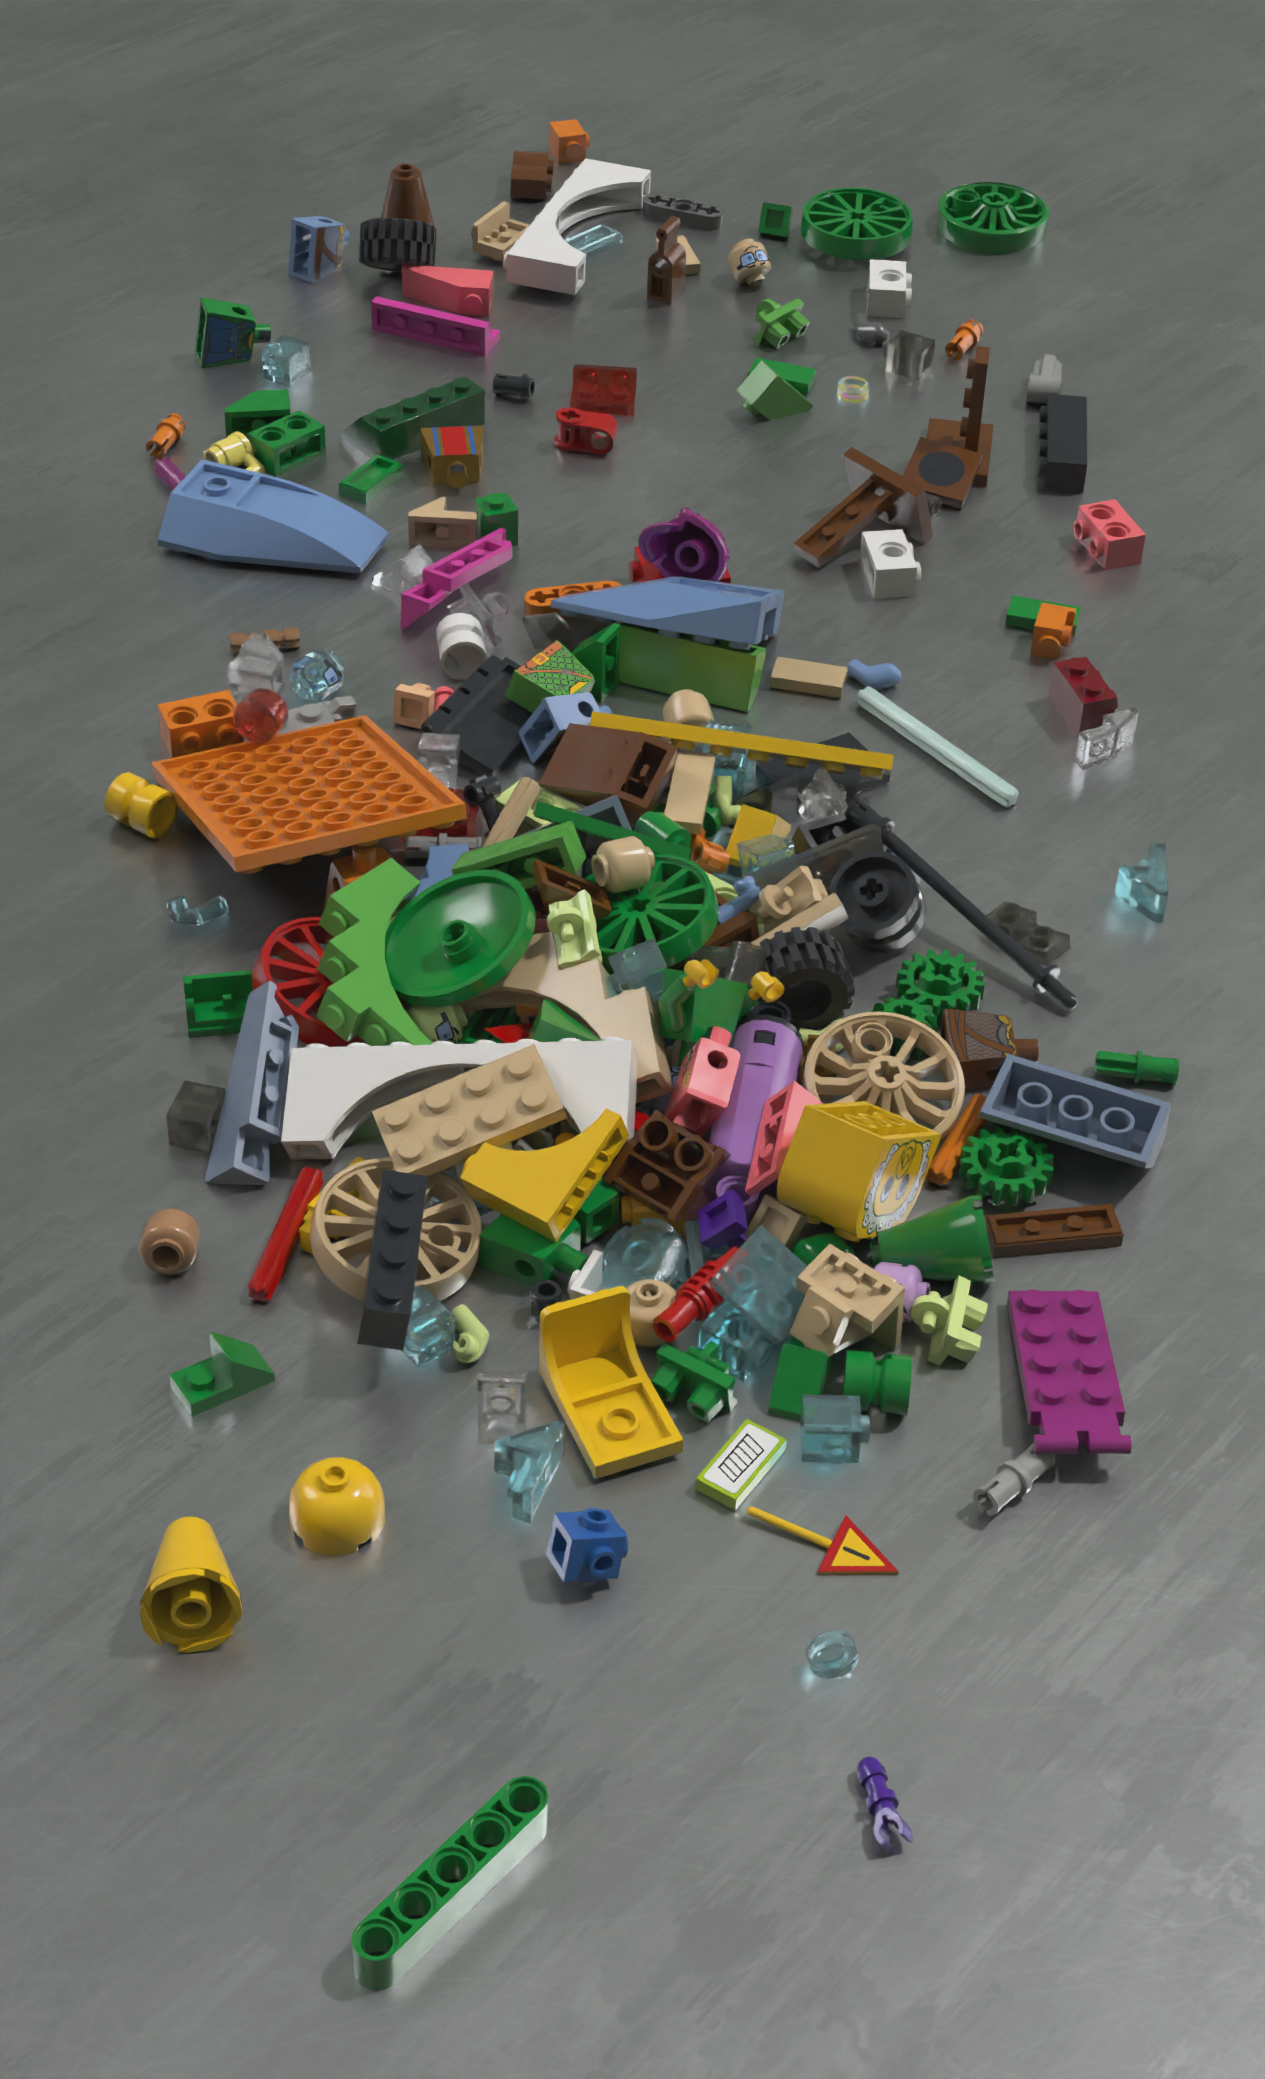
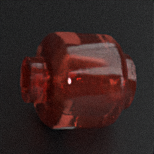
(260, 715)

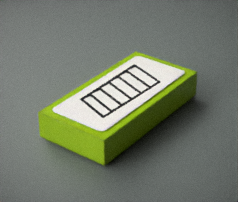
(740, 1464)

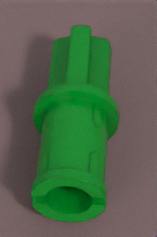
(1137, 1067)

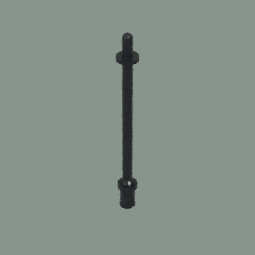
(1044, 978)

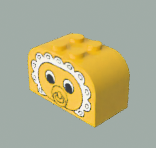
(855, 1167)

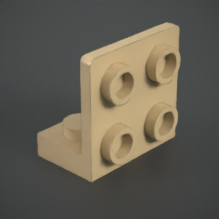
(874, 1295)

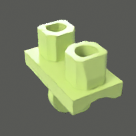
(574, 930)
(945, 1319)

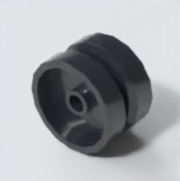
(880, 900)

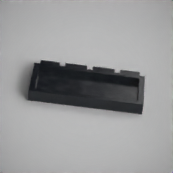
(483, 717)

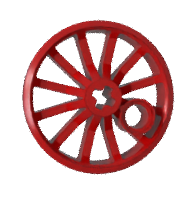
(302, 977)

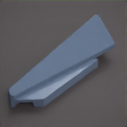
(254, 1093)

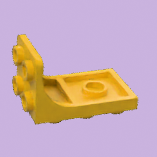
(602, 1385)

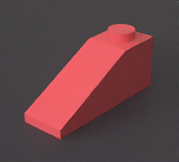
(450, 288)
(775, 1134)

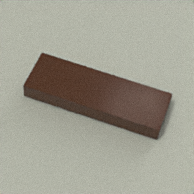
(1053, 1230)

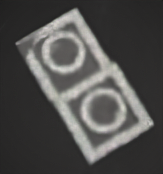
(1107, 741)

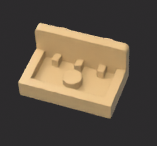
(496, 232)

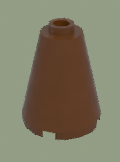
(407, 195)

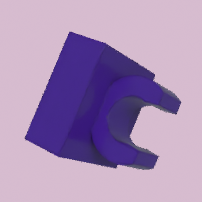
(723, 1222)

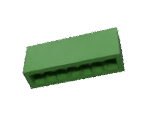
(671, 664)

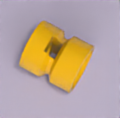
(140, 805)

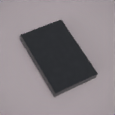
(850, 779)

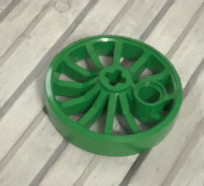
(992, 217)
(856, 223)
(660, 910)

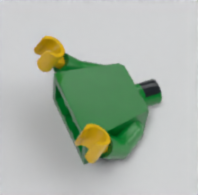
(700, 1000)

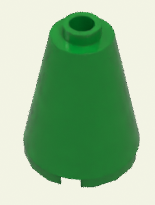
(941, 1243)

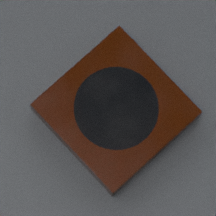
(943, 470)

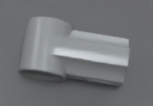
(1044, 380)

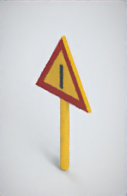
(848, 1551)

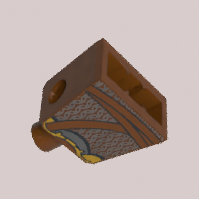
(982, 1045)

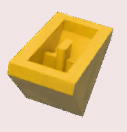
(754, 824)

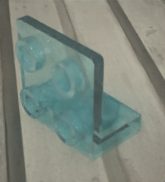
(763, 1284)

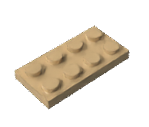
(462, 1113)

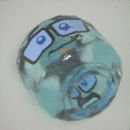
(317, 675)

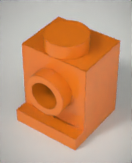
(1052, 630)

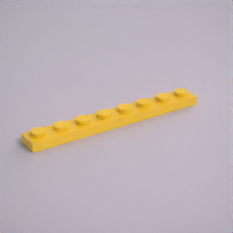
(757, 747)

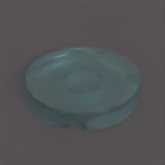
(642, 1253)

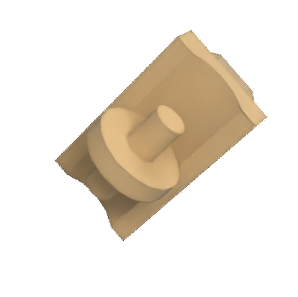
(788, 898)

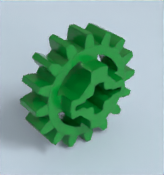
(941, 982)
(1006, 1165)

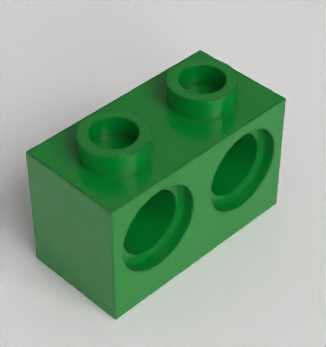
(288, 443)

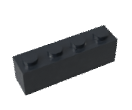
(1063, 443)
(392, 1260)

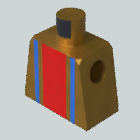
(453, 454)

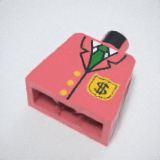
(704, 1082)

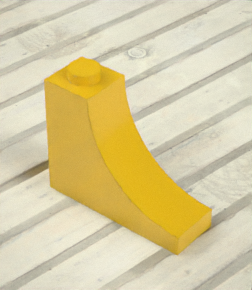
(547, 1184)

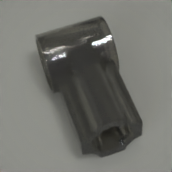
(735, 962)

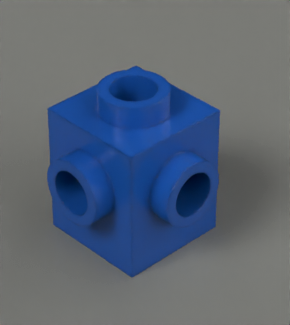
(586, 1545)

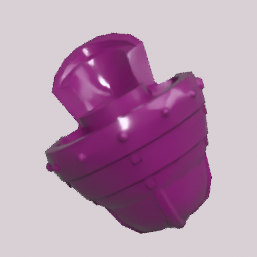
(686, 547)

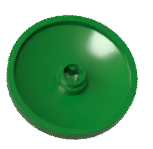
(458, 938)

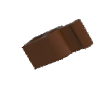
(667, 265)

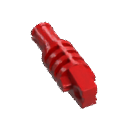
(692, 1301)

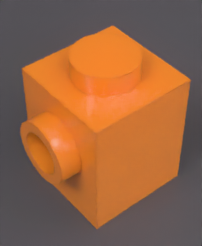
(568, 141)

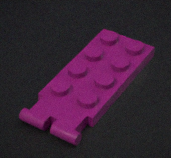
(1067, 1372)

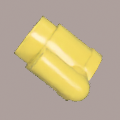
(234, 452)

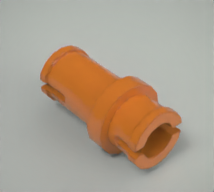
(965, 337)
(167, 433)

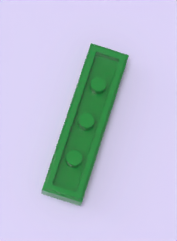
(606, 830)

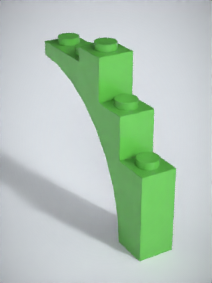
(354, 960)

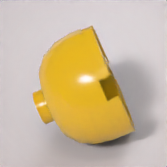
(336, 1506)

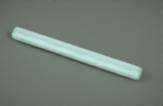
(938, 747)

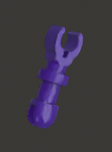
(881, 1802)

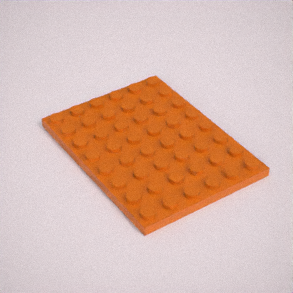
(307, 793)

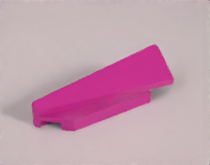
(453, 572)

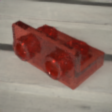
(604, 389)

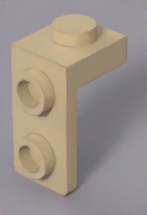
(825, 1322)

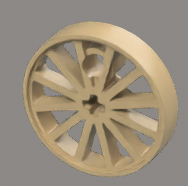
(885, 1078)
(439, 1261)

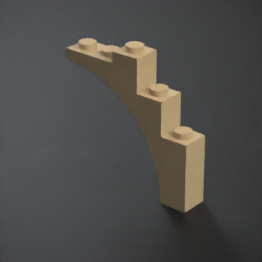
(589, 1000)

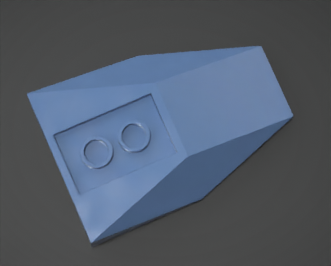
(685, 606)

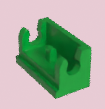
(216, 1002)

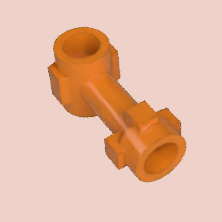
(708, 855)

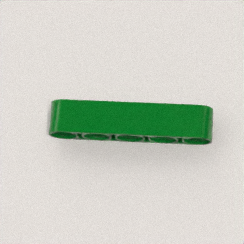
(447, 1903)

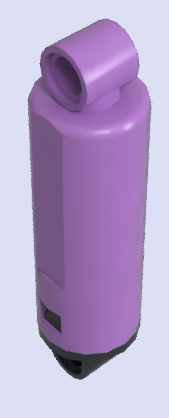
(768, 1063)

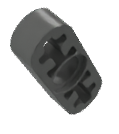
(689, 212)

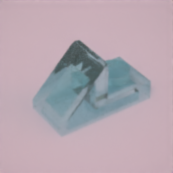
(1146, 885)
(530, 1462)

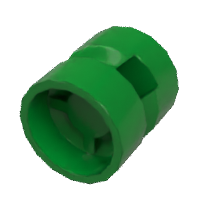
(878, 1382)

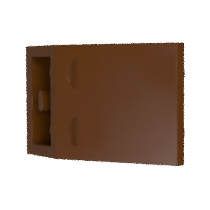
(609, 762)

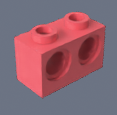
(1109, 534)

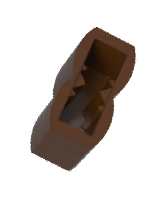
(531, 175)

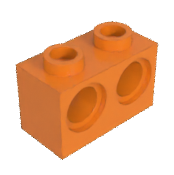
(198, 723)

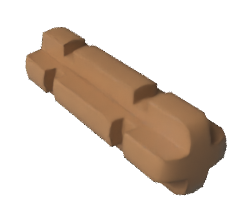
(289, 638)

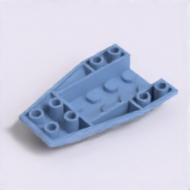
(266, 521)

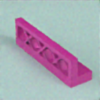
(433, 326)

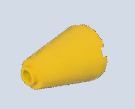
(190, 1590)

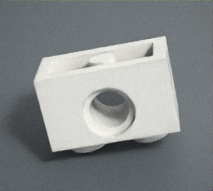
(888, 289)
(889, 564)

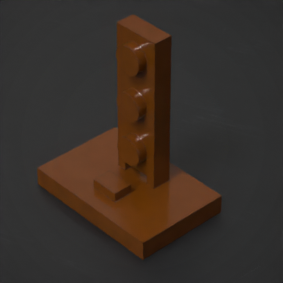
(969, 432)
(874, 494)

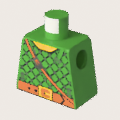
(548, 675)

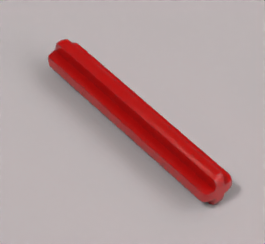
(284, 1235)

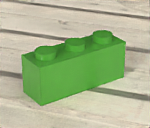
(515, 856)

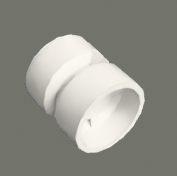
(460, 645)

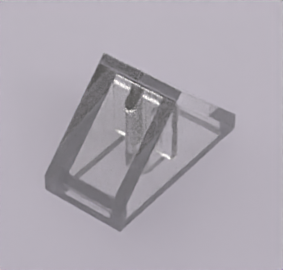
(404, 571)

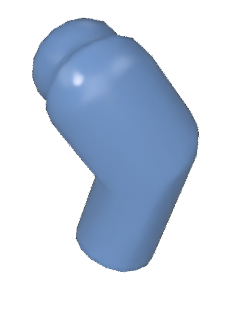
(874, 676)
(747, 896)

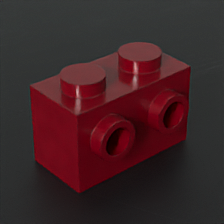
(1080, 694)

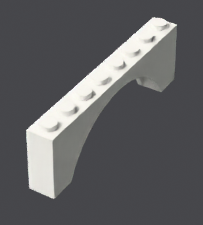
(542, 255)
(339, 1087)

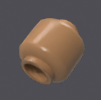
(169, 1241)

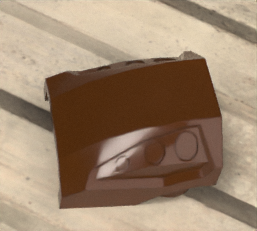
(665, 1167)

